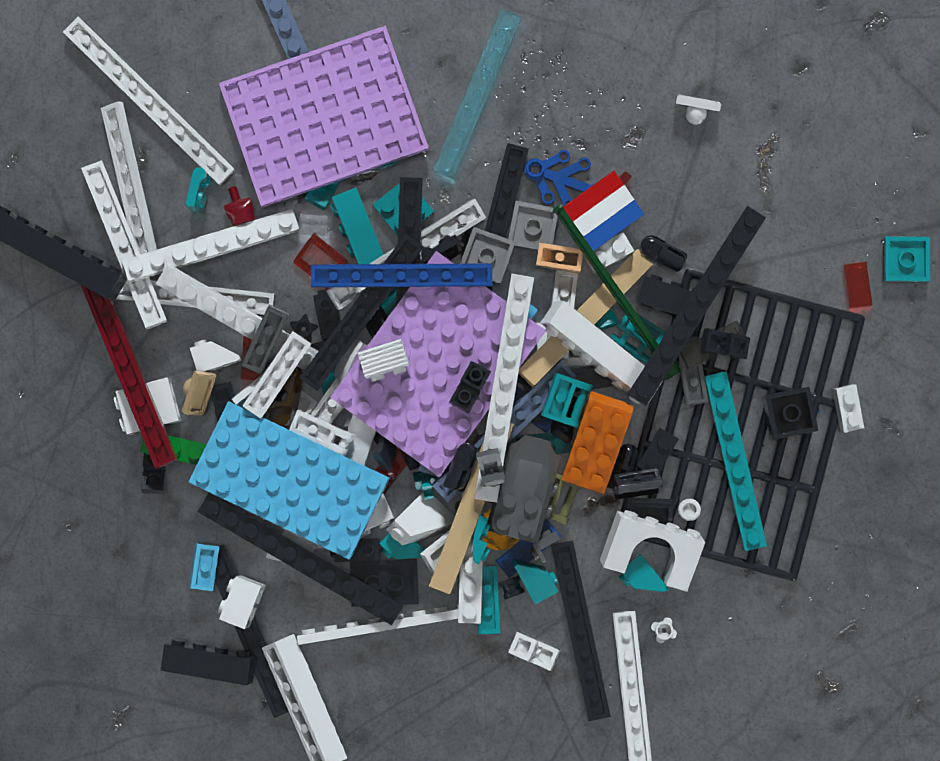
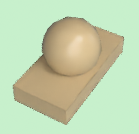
(198, 392)

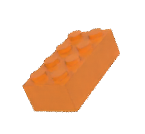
(597, 442)

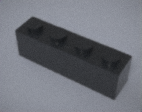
(208, 662)

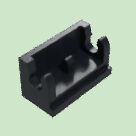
(652, 507)

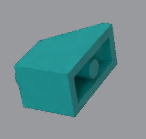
(393, 548)
(642, 576)
(536, 580)

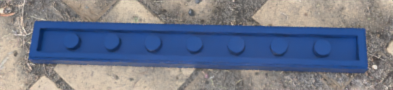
(402, 275)

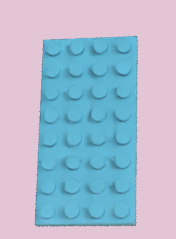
(289, 480)

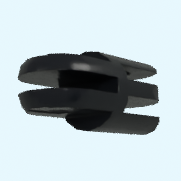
(663, 252)
(624, 463)
(461, 467)

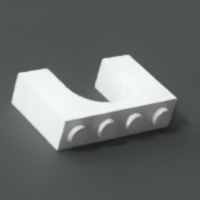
(630, 530)

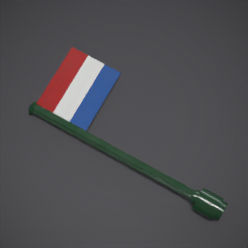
(594, 220)

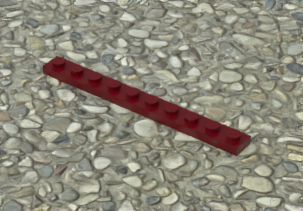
(131, 378)

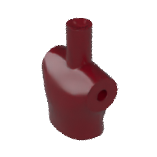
(239, 210)

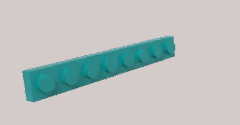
(735, 461)

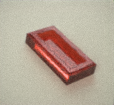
(857, 285)

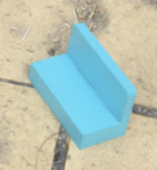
(203, 567)

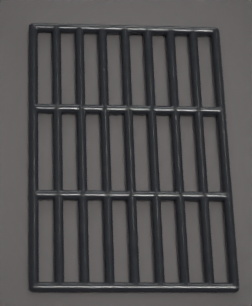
(773, 387)

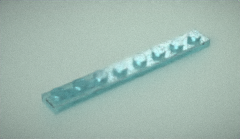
(477, 94)

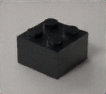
(790, 413)

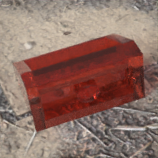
(323, 247)

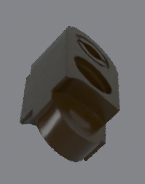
(283, 411)

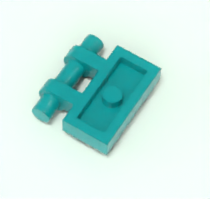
(629, 330)

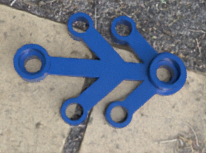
(559, 178)

